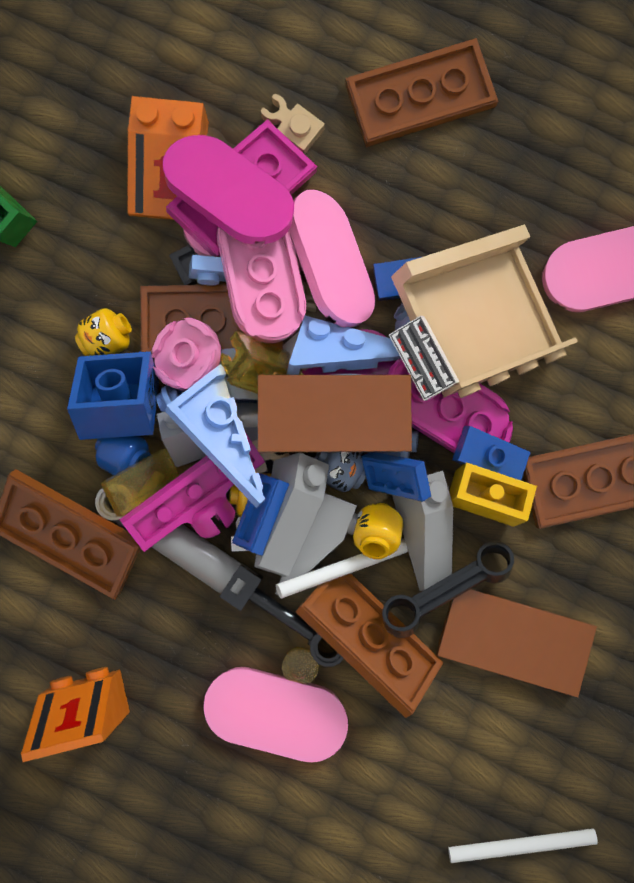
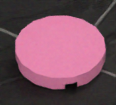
(185, 353)

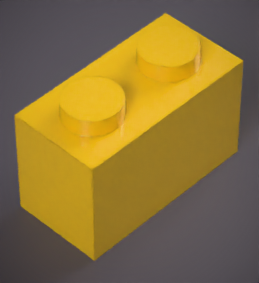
(492, 494)

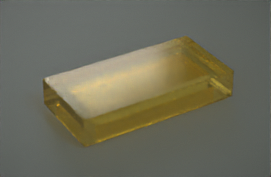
(139, 482)

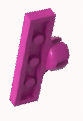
(187, 499)

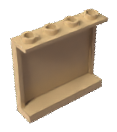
(482, 309)

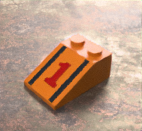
(151, 131)
(76, 713)

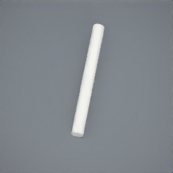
(332, 572)
(522, 845)

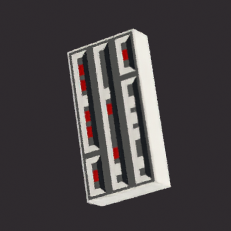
(424, 358)

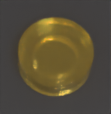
(299, 666)

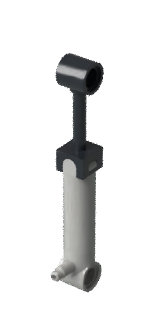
(225, 575)

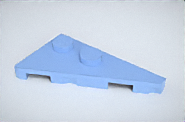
(338, 347)
(212, 424)

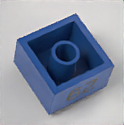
(114, 396)

